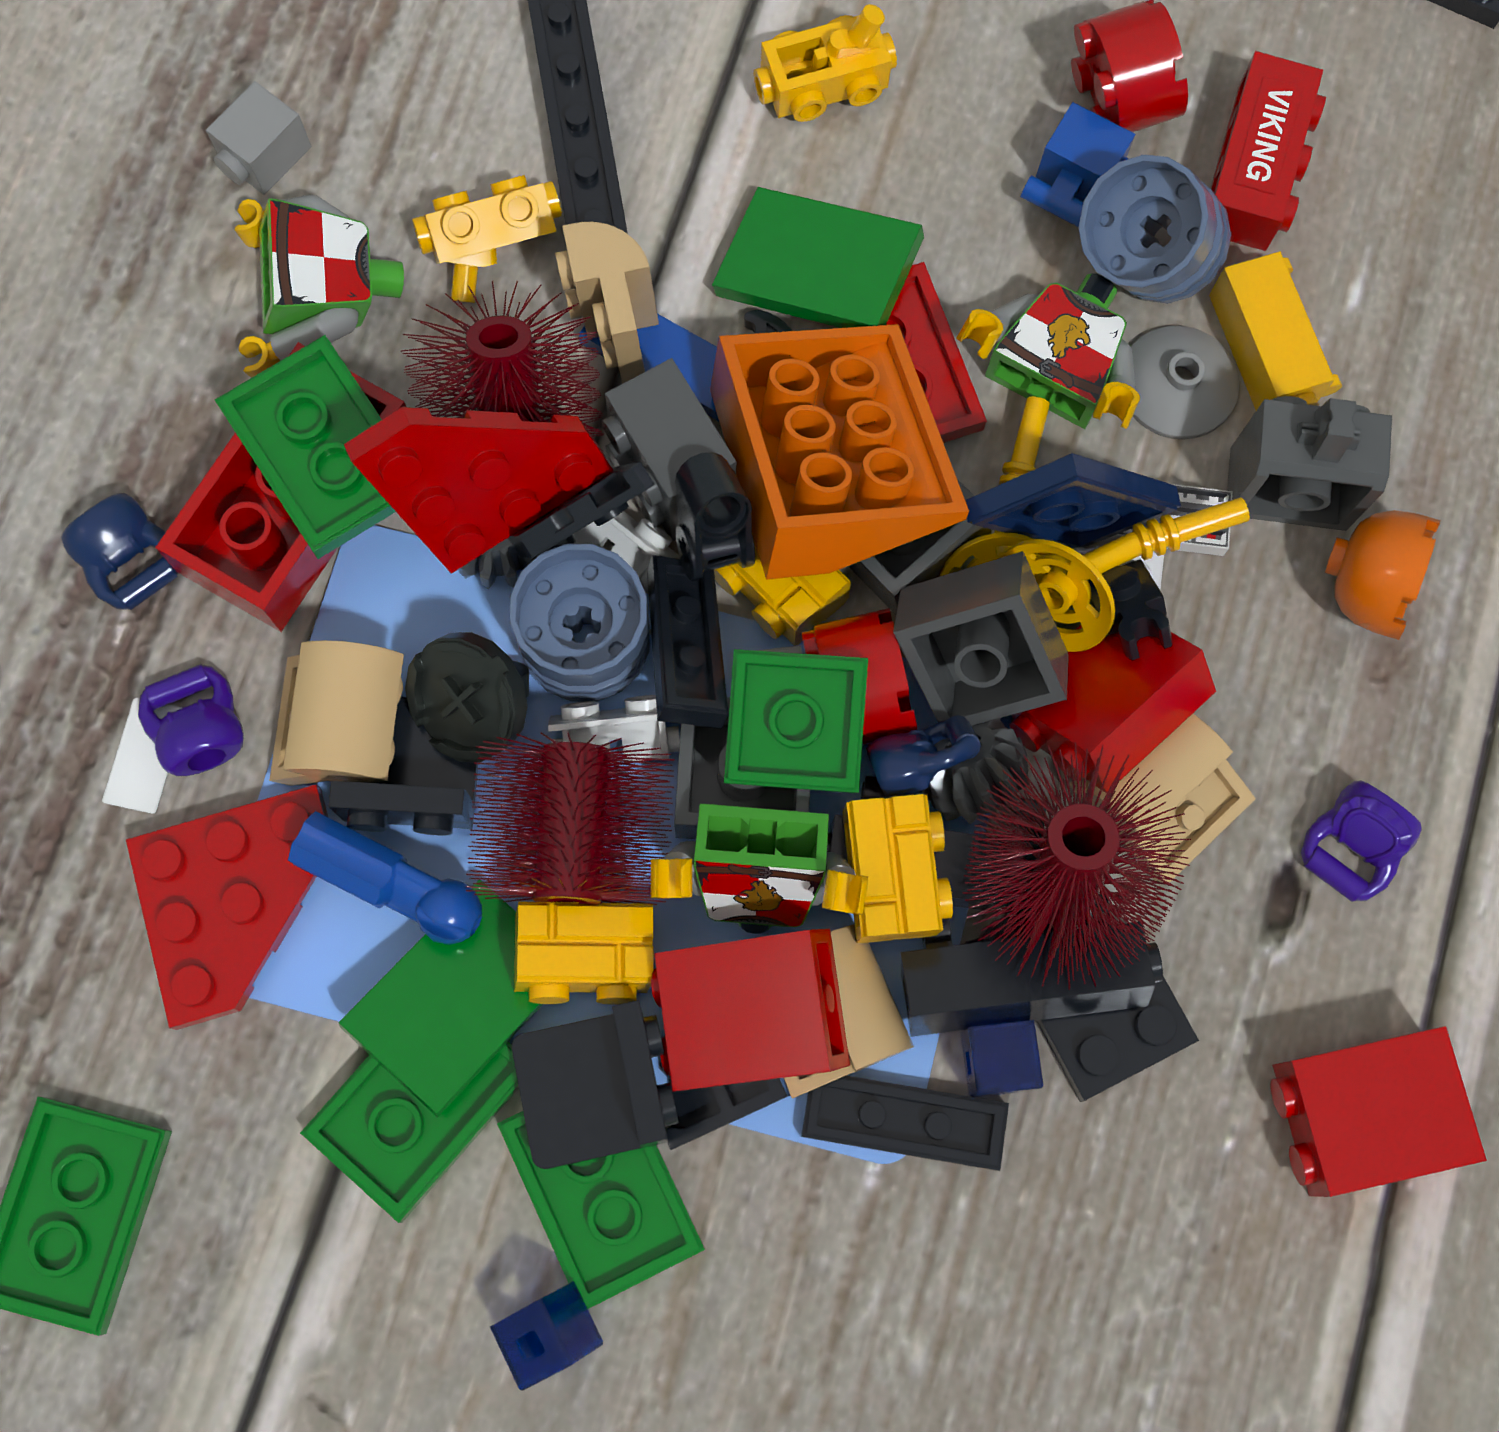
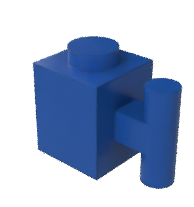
(1073, 161)

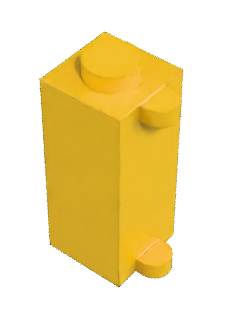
(1271, 332)

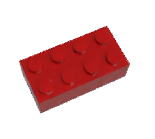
(241, 538)

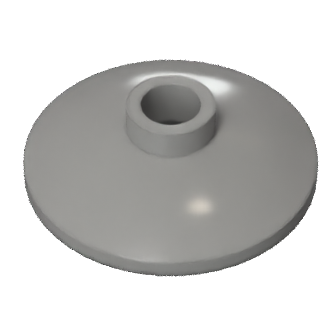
(1176, 405)

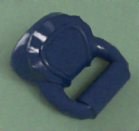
(109, 538)
(910, 760)

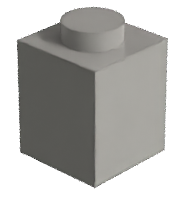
(258, 139)

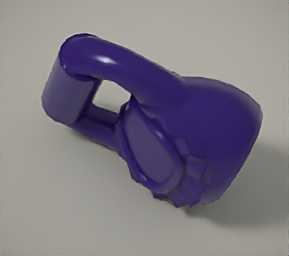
(198, 734)
(1370, 827)

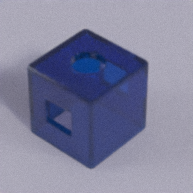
(1001, 1058)
(547, 1336)

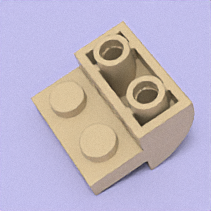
(612, 285)
(337, 714)
(1202, 787)
(869, 1013)

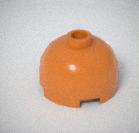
(1382, 569)

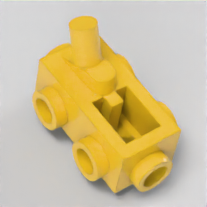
(826, 65)
(472, 231)

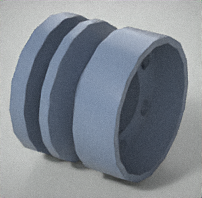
(1129, 209)
(573, 589)

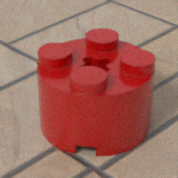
(1131, 65)
(887, 686)

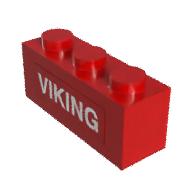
(1267, 147)

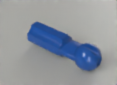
(386, 879)

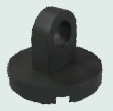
(467, 695)

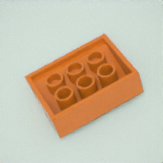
(832, 445)

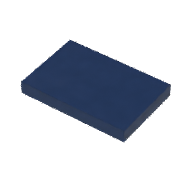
(1073, 502)

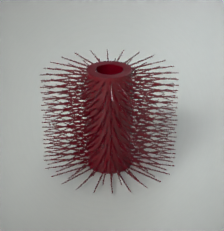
(505, 366)
(570, 823)
(1073, 867)

